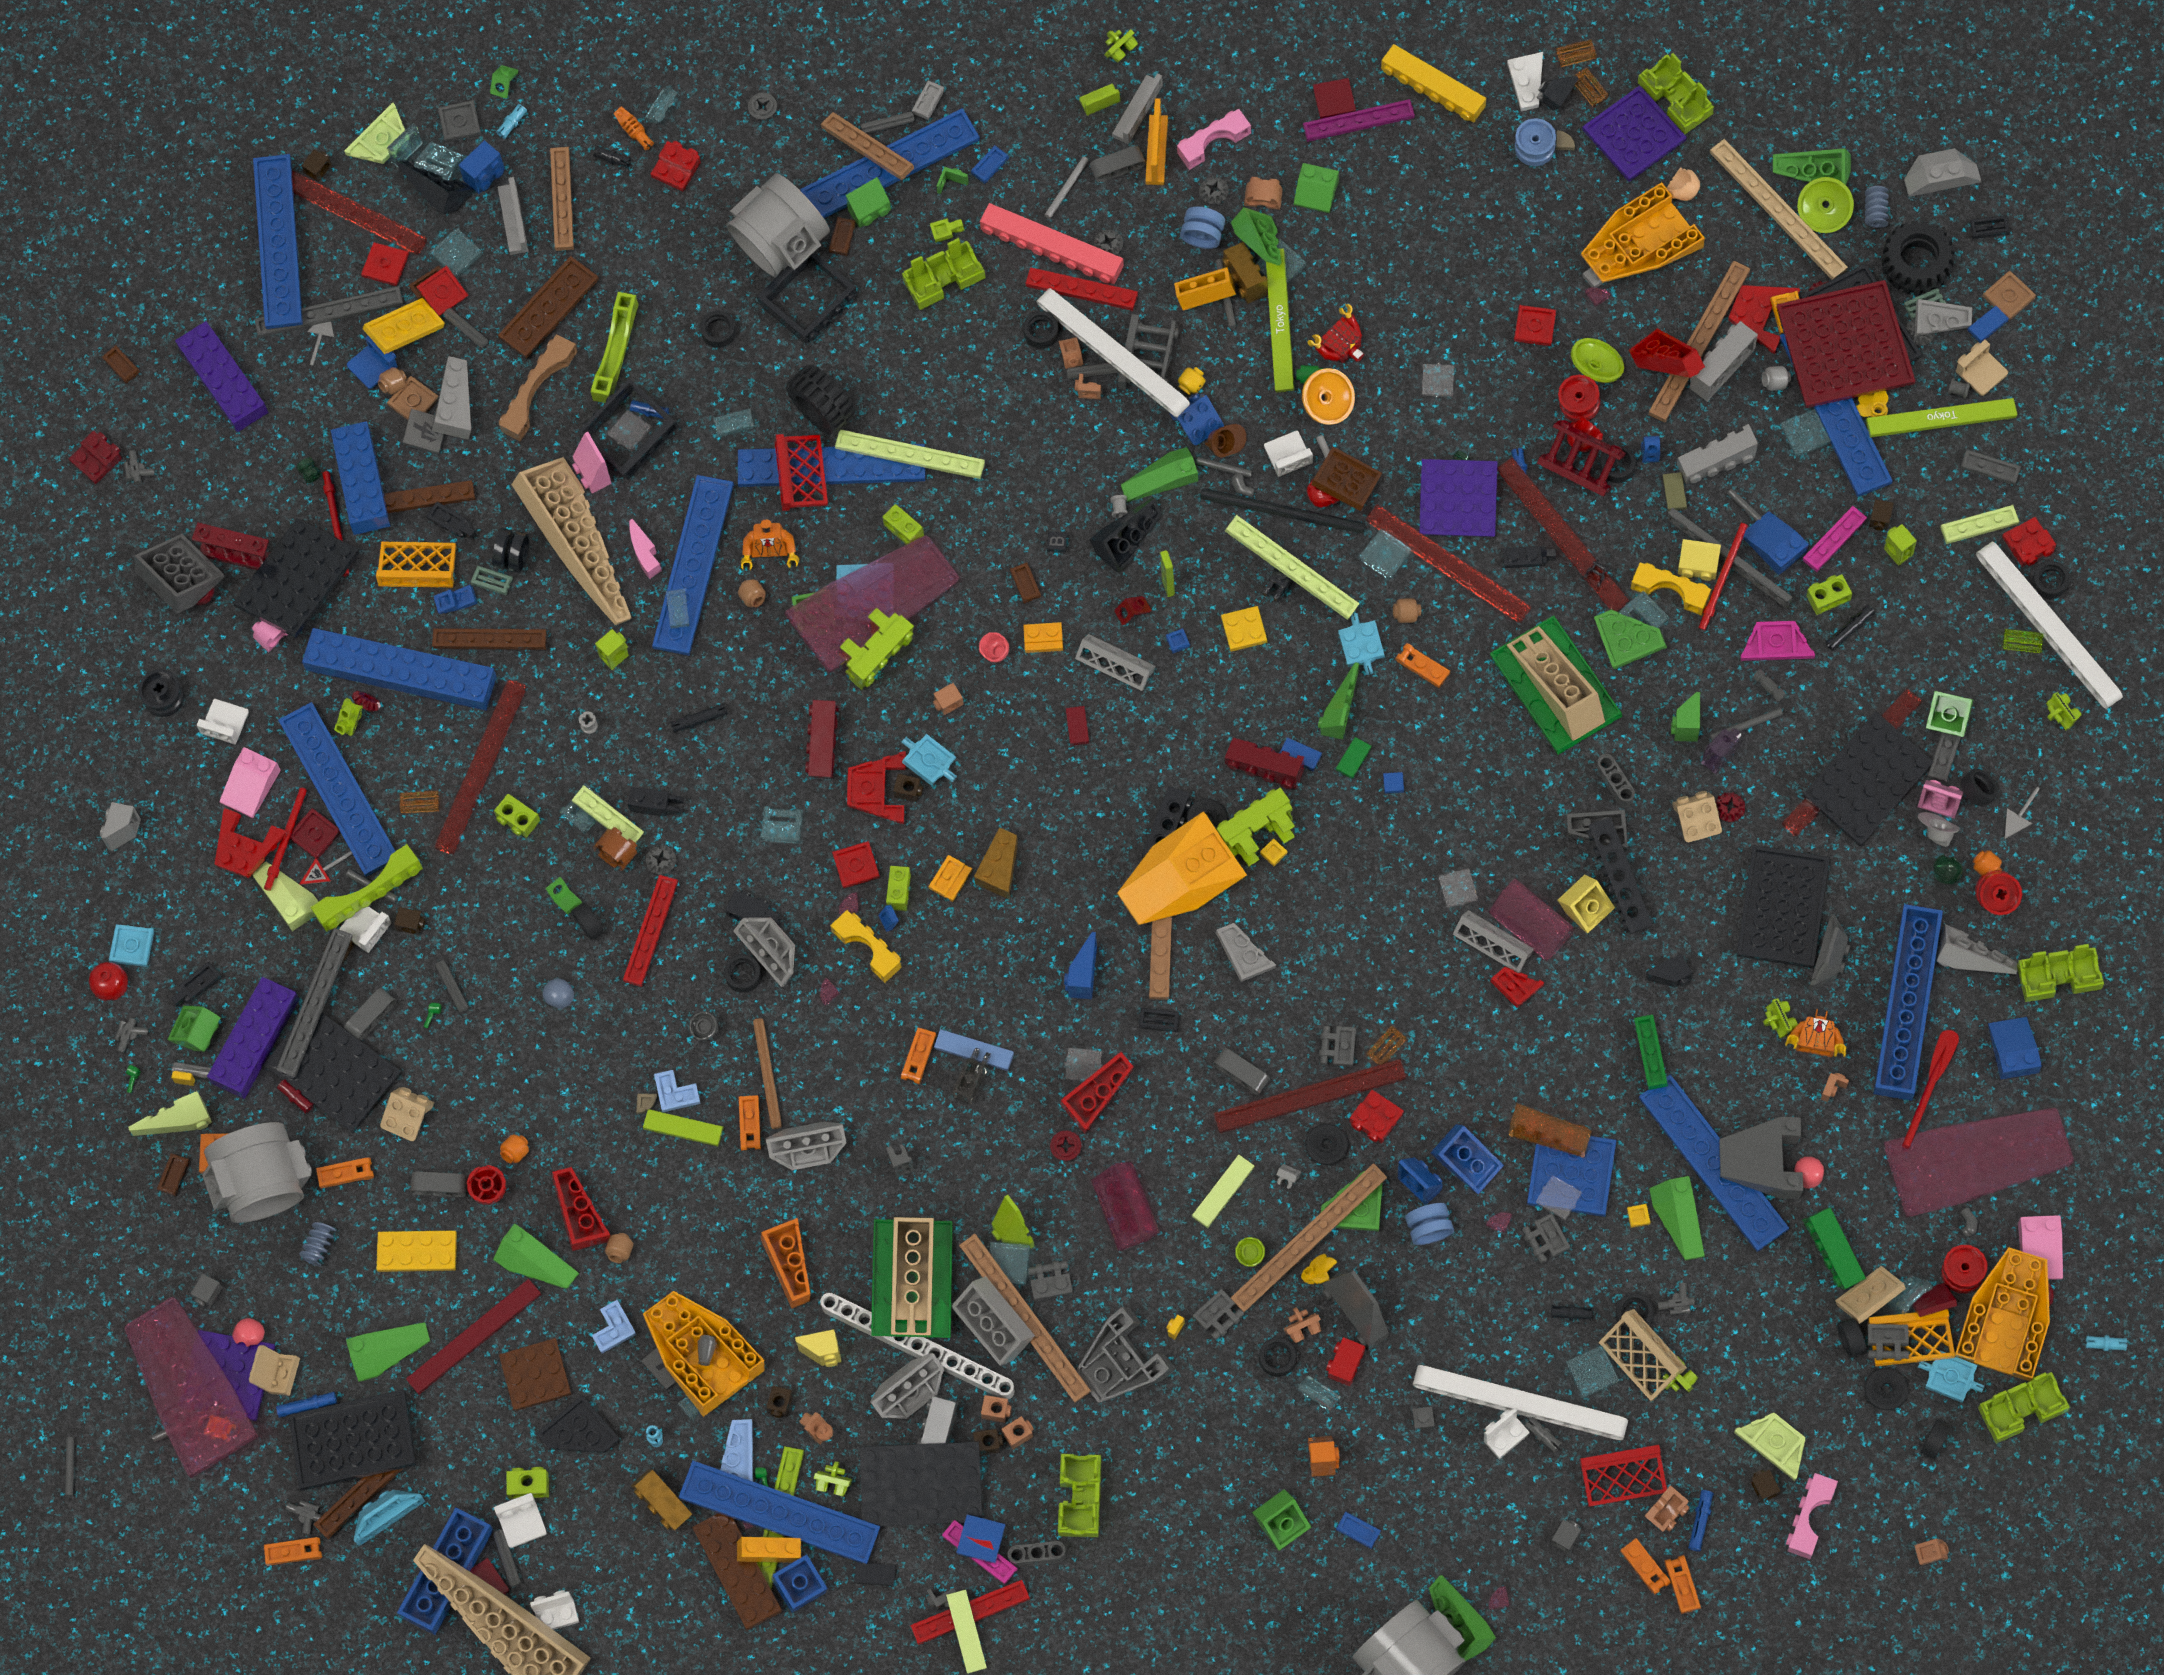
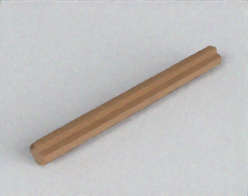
(767, 1073)

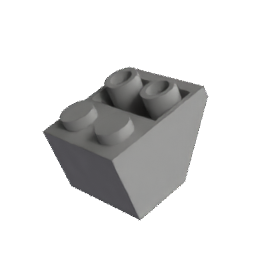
(120, 825)

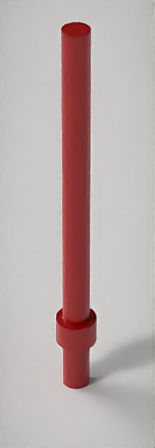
(329, 490)
(1709, 610)
(273, 870)

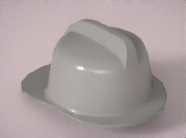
(1938, 828)

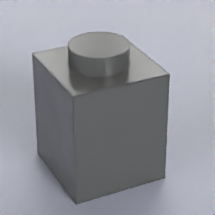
(206, 1291)
(1566, 1536)

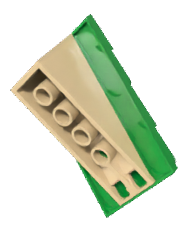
(1555, 685)
(912, 1278)

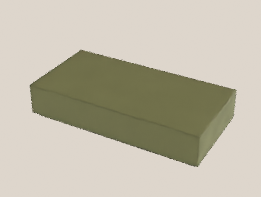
(1674, 491)

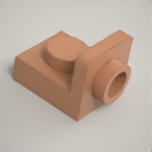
(1071, 352)
(1089, 390)
(1830, 1088)
(1931, 1551)

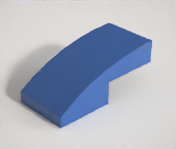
(455, 600)

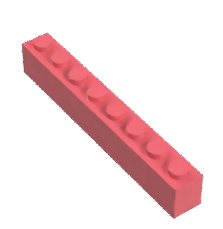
(1051, 244)

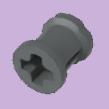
(1959, 388)

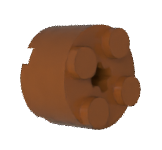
(615, 848)

